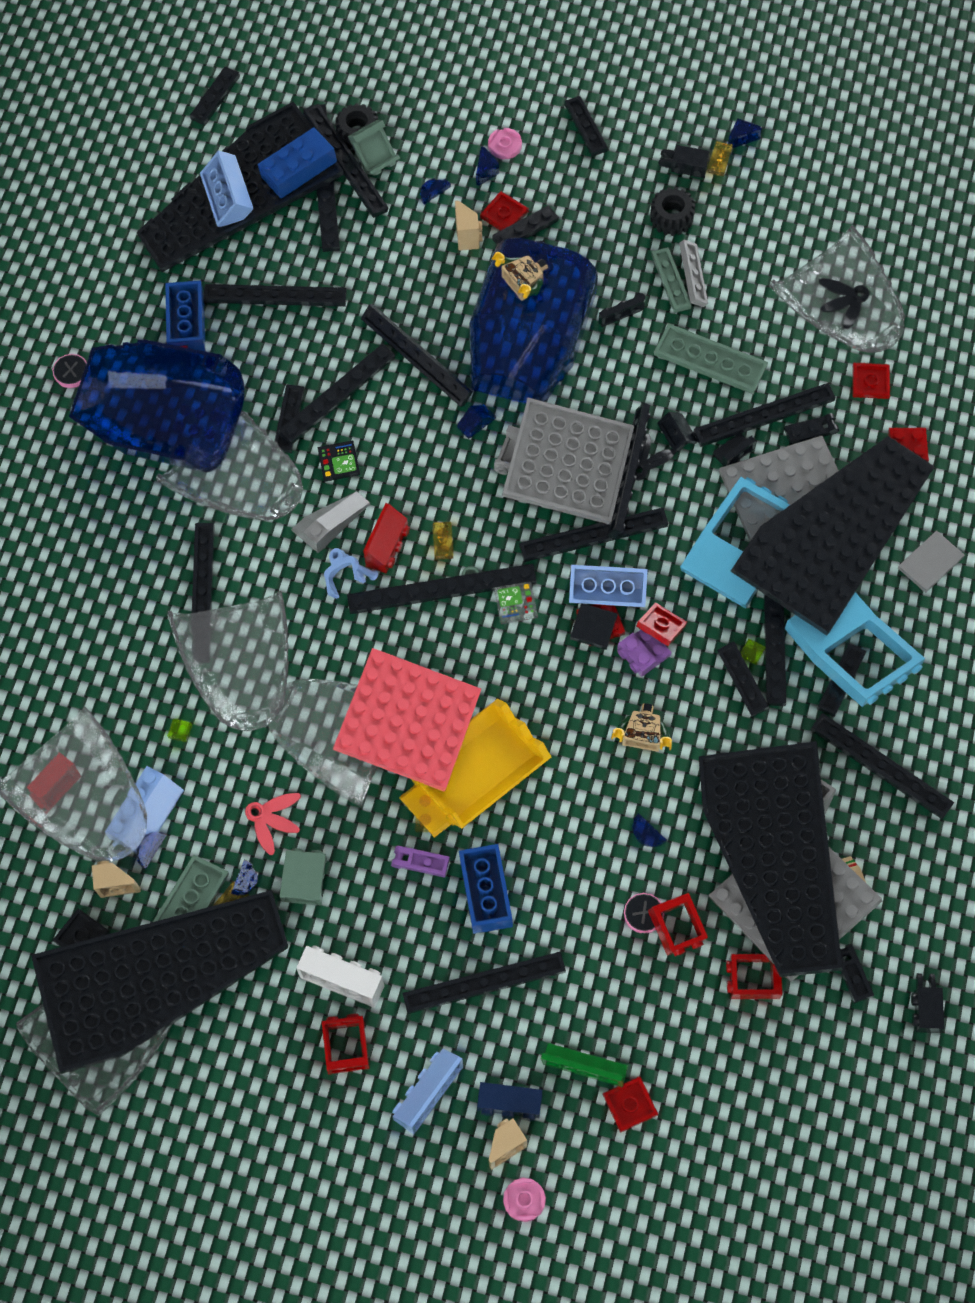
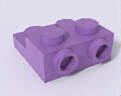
(642, 652)

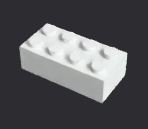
(340, 976)

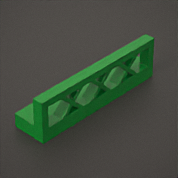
(584, 1064)

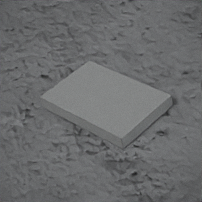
(931, 561)

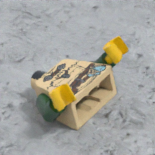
(522, 274)
(643, 730)

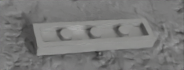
(693, 273)

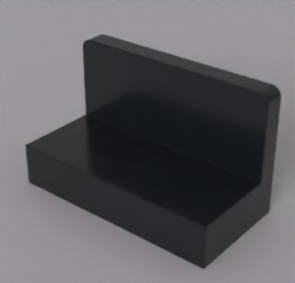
(676, 430)
(734, 449)

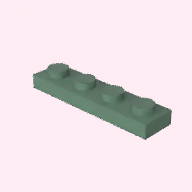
(671, 280)

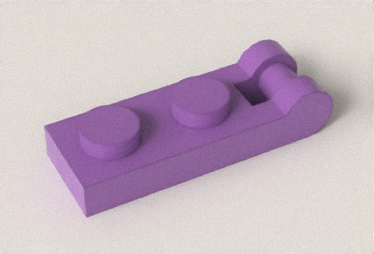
(420, 861)

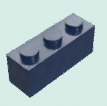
(509, 1101)

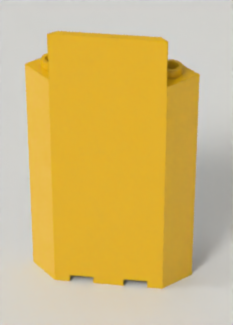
(491, 762)

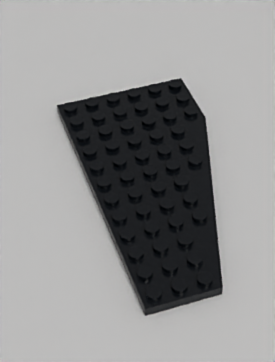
(188, 221)
(830, 537)
(775, 841)
(136, 982)

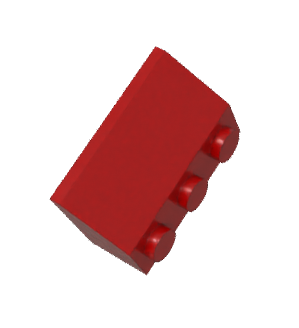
(386, 539)

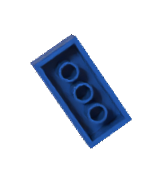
(297, 162)
(185, 314)
(485, 889)

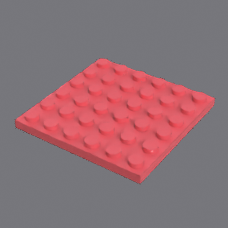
(407, 719)

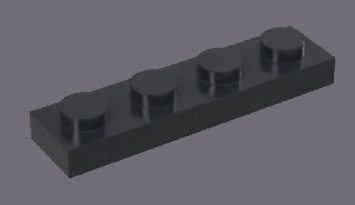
(214, 96)
(586, 126)
(528, 226)
(290, 408)
(743, 679)
(834, 694)

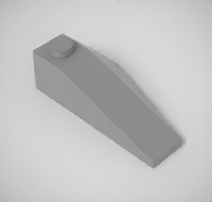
(326, 523)

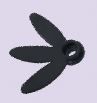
(850, 298)
(654, 461)

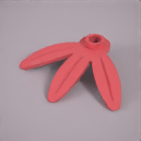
(275, 821)

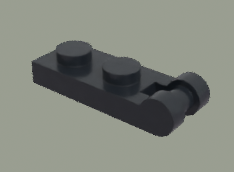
(622, 310)
(811, 428)
(855, 976)

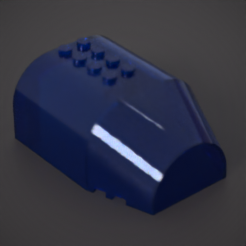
(531, 343)
(161, 402)

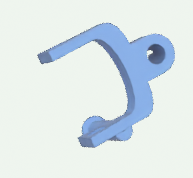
(340, 560)

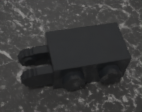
(686, 160)
(928, 1006)

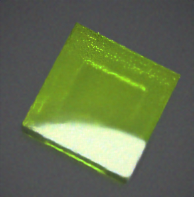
(752, 651)
(179, 730)

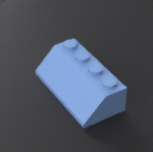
(226, 189)
(608, 585)
(159, 797)
(428, 1091)

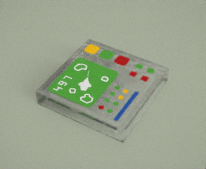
(515, 602)

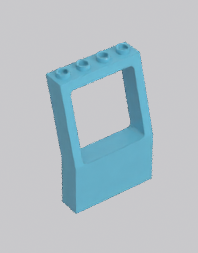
(714, 558)
(852, 620)

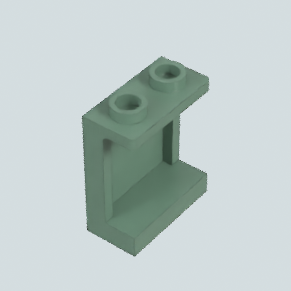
(373, 148)
(303, 877)

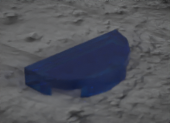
(432, 189)
(646, 833)
(149, 847)
(245, 880)

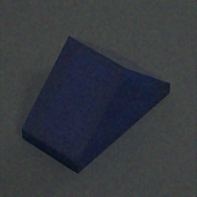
(744, 133)
(487, 167)
(475, 420)

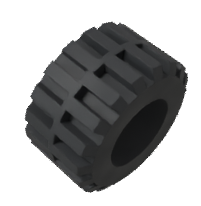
(353, 116)
(675, 200)

